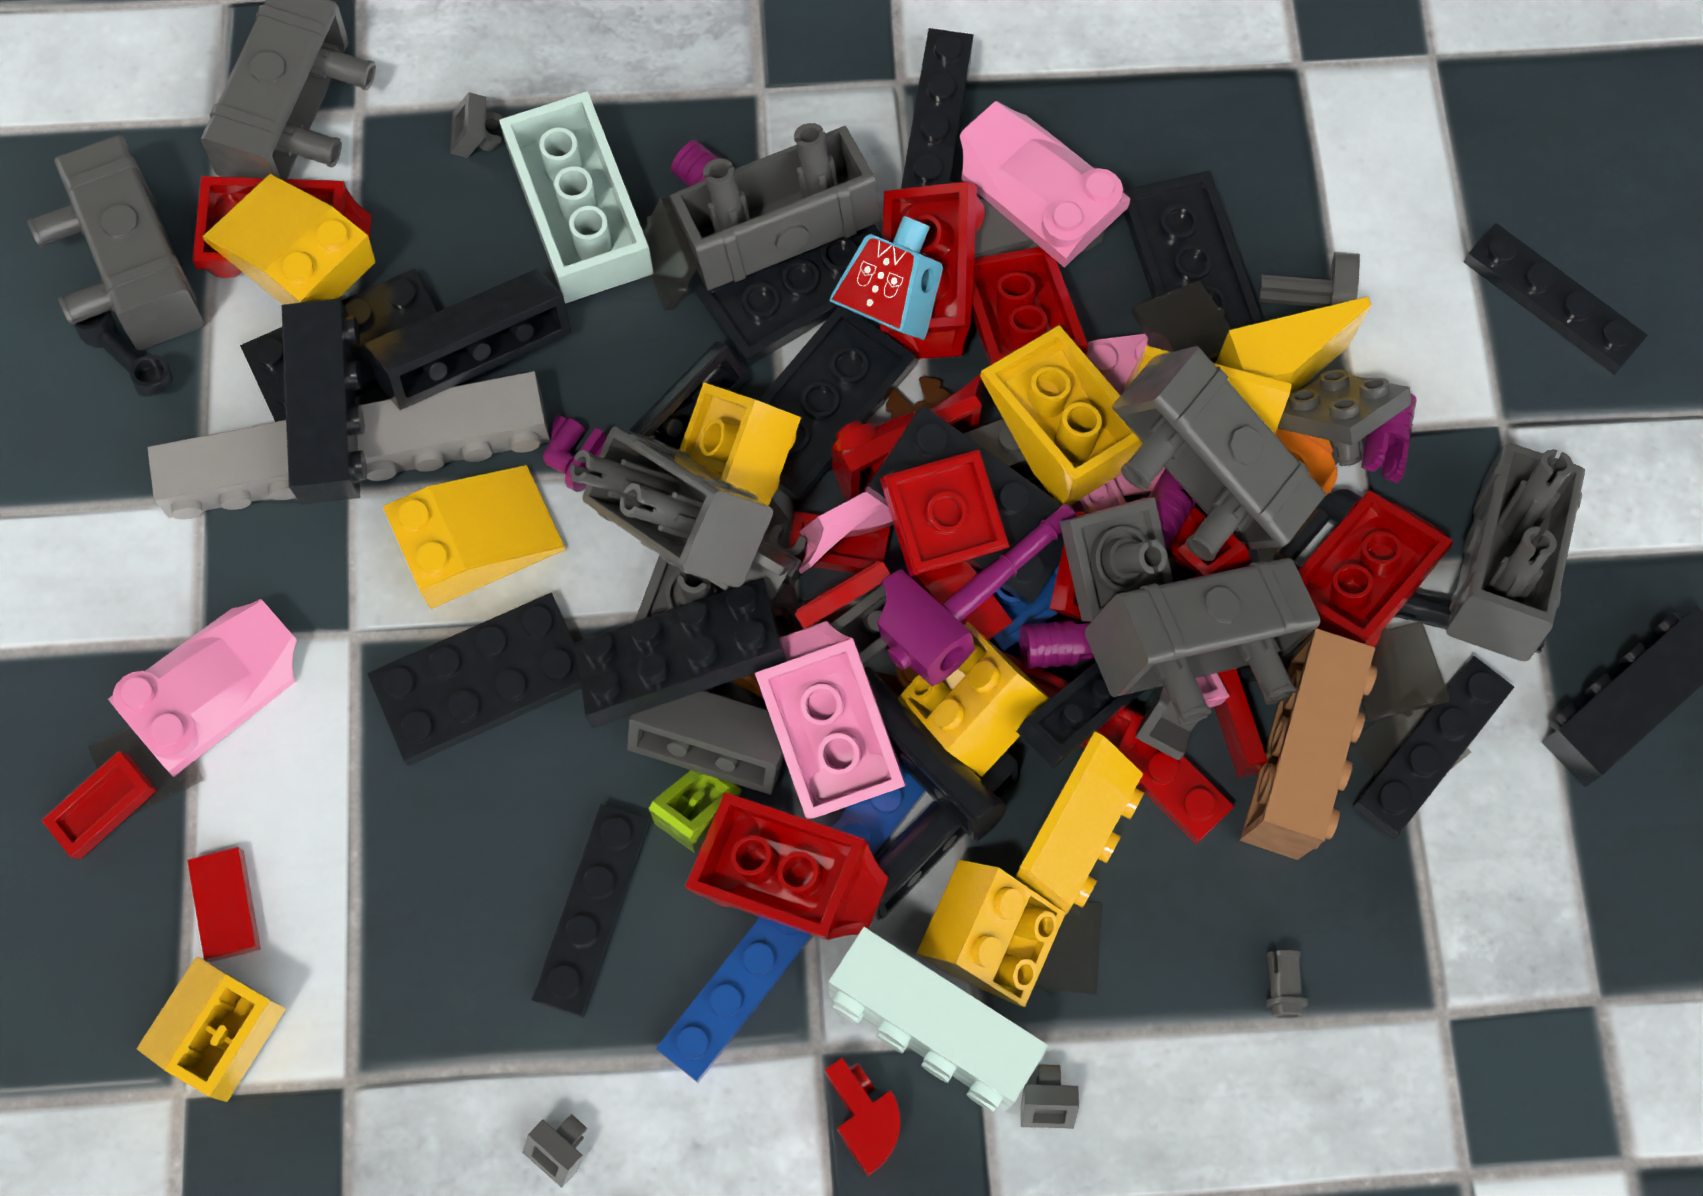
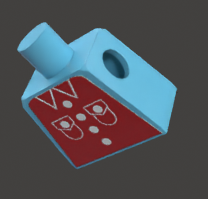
(892, 281)

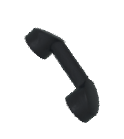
(148, 373)
(1332, 510)

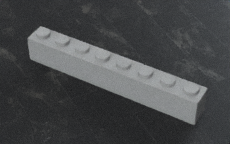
(450, 426)

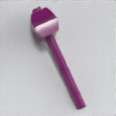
(931, 634)

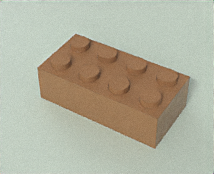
(1309, 746)

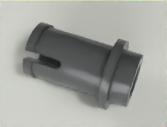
(1285, 985)

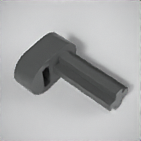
(1315, 292)

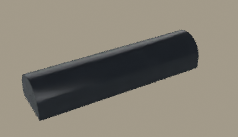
(672, 412)
(934, 768)
(931, 839)

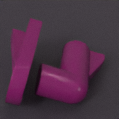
(563, 439)

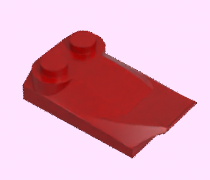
(222, 194)
(953, 219)
(1019, 300)
(864, 447)
(1371, 567)
(788, 870)

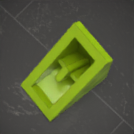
(690, 807)

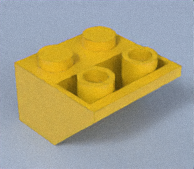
(976, 706)
(991, 932)
(210, 1030)

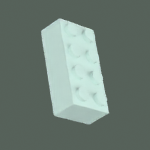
(577, 197)
(934, 1020)

